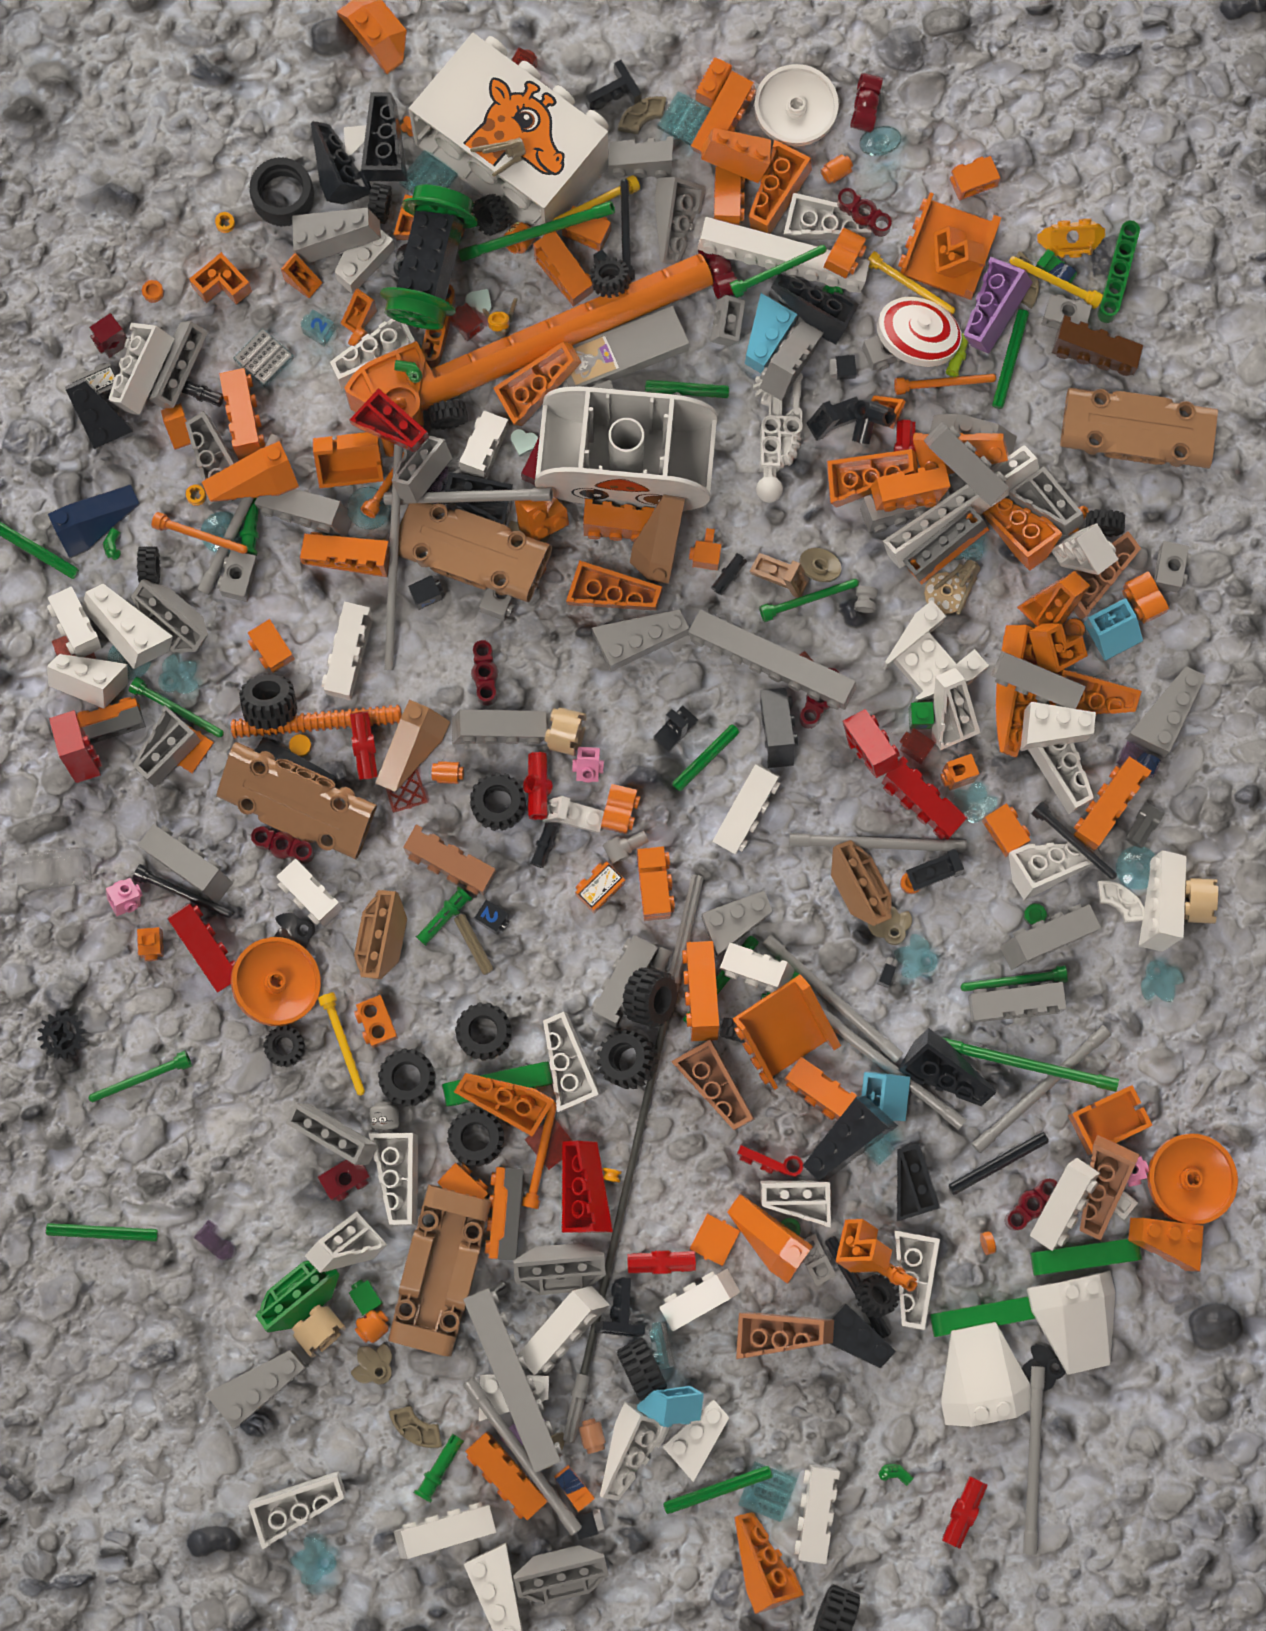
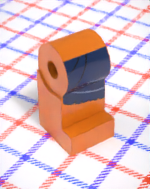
(574, 1488)

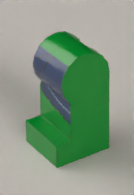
(1056, 267)

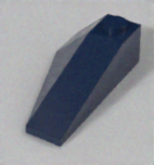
(87, 520)

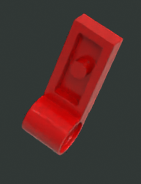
(768, 1164)

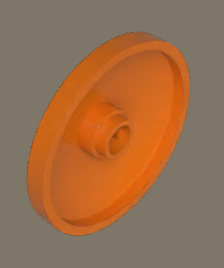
(275, 981)
(1192, 1179)

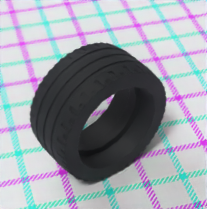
(273, 169)

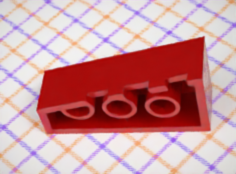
(923, 800)
(202, 945)
(583, 1189)

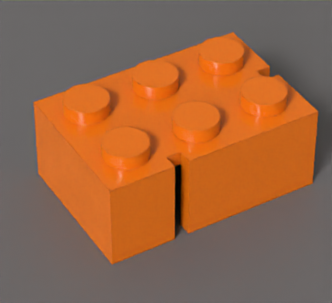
(348, 460)
(655, 883)
(1110, 1118)

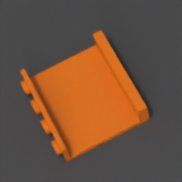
(920, 259)
(784, 1028)

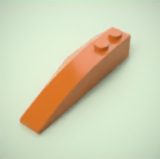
(1010, 703)

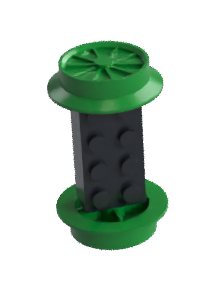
(429, 257)

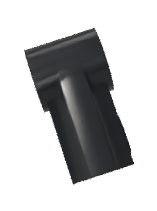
(867, 414)

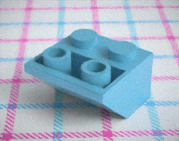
(1114, 629)
(888, 1093)
(673, 1406)

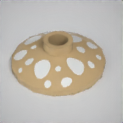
(946, 602)

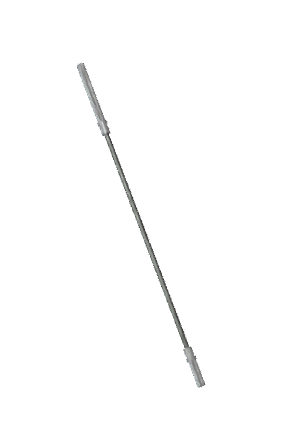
(579, 1392)

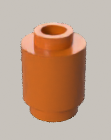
(837, 169)
(447, 772)

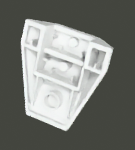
(1077, 1319)
(982, 1379)

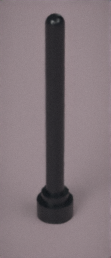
(625, 227)
(1043, 813)
(144, 875)

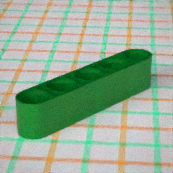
(1120, 262)
(529, 1076)
(1084, 1256)
(1000, 1312)

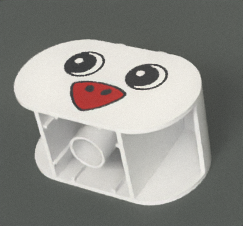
(625, 447)

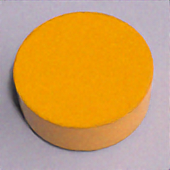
(498, 321)
(300, 745)

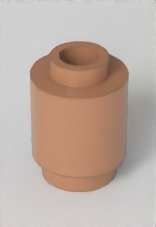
(592, 1436)

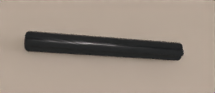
(998, 1163)
(853, 1281)

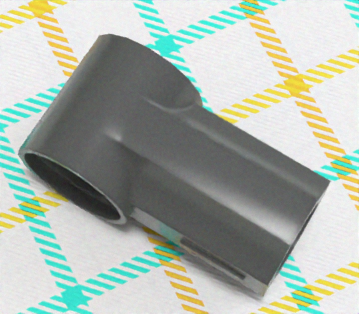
(1147, 820)

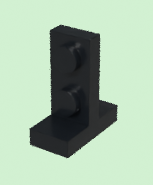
(615, 89)
(831, 417)
(675, 728)
(935, 870)
(620, 1312)

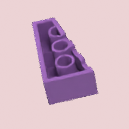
(996, 303)

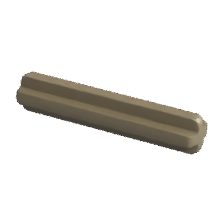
(473, 944)

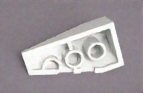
(1044, 866)
(630, 1446)

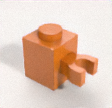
(706, 553)
(150, 943)

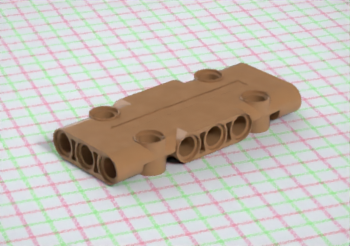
(1139, 428)
(472, 549)
(296, 800)
(439, 1271)

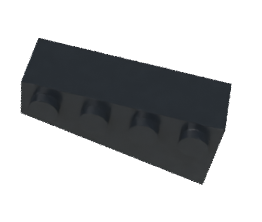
(383, 145)
(849, 1137)

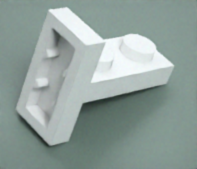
(574, 814)

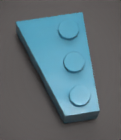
(769, 330)

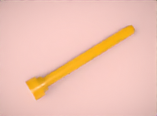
(634, 186)
(876, 262)
(1091, 297)
(328, 1002)

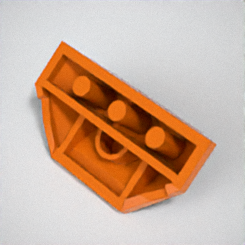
(377, 31)

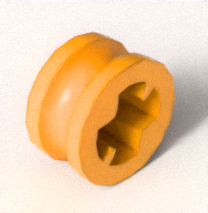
(224, 215)
(196, 502)
(611, 1175)

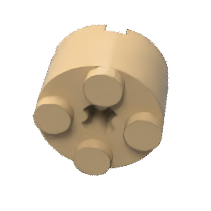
(566, 731)
(1202, 900)
(318, 1330)

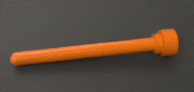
(904, 385)
(371, 507)
(162, 522)
(531, 1199)

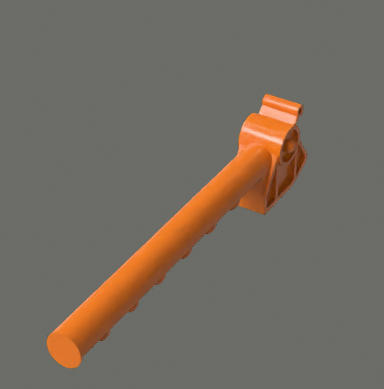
(521, 347)

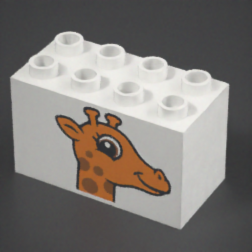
(492, 100)

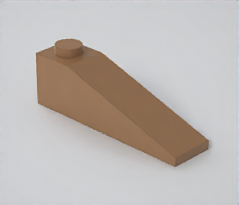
(657, 543)
(414, 739)

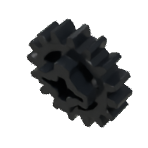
(60, 1043)

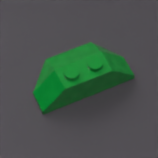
(296, 1296)

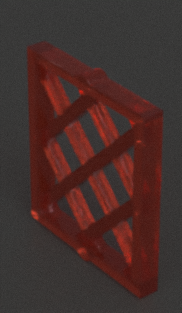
(399, 798)

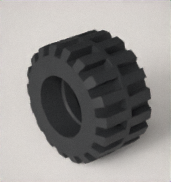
(268, 701)
(497, 783)
(650, 997)
(478, 1012)
(611, 1054)
(393, 1063)
(461, 1123)
(641, 1368)
(837, 1610)

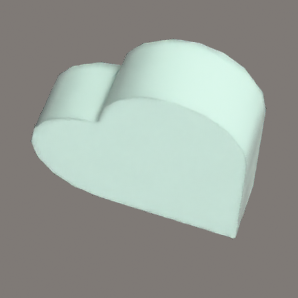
(479, 300)
(523, 441)

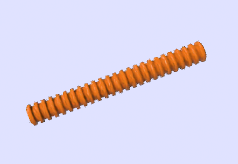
(319, 721)

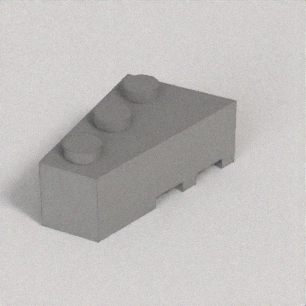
(420, 469)
(1047, 499)
(165, 747)

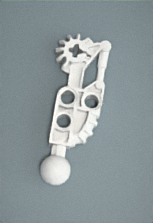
(785, 442)

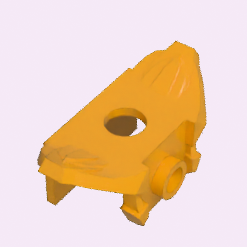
(1055, 237)

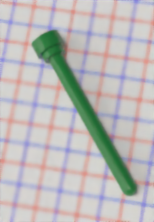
(741, 286)
(769, 611)
(139, 687)
(1058, 975)
(181, 1061)

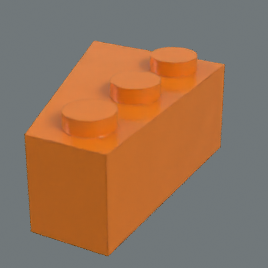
(737, 153)
(728, 196)
(562, 268)
(910, 490)
(1056, 601)
(819, 1089)

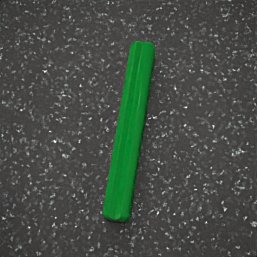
(688, 389)
(705, 758)

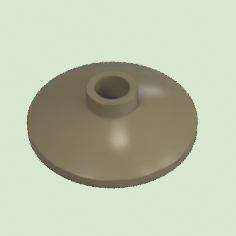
(820, 564)

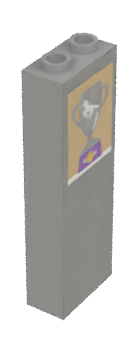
(628, 348)

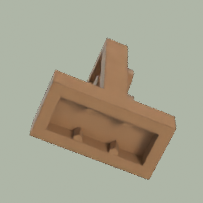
(786, 575)

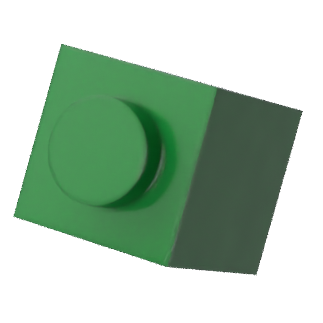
(921, 715)
(365, 1296)

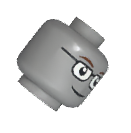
(384, 1117)

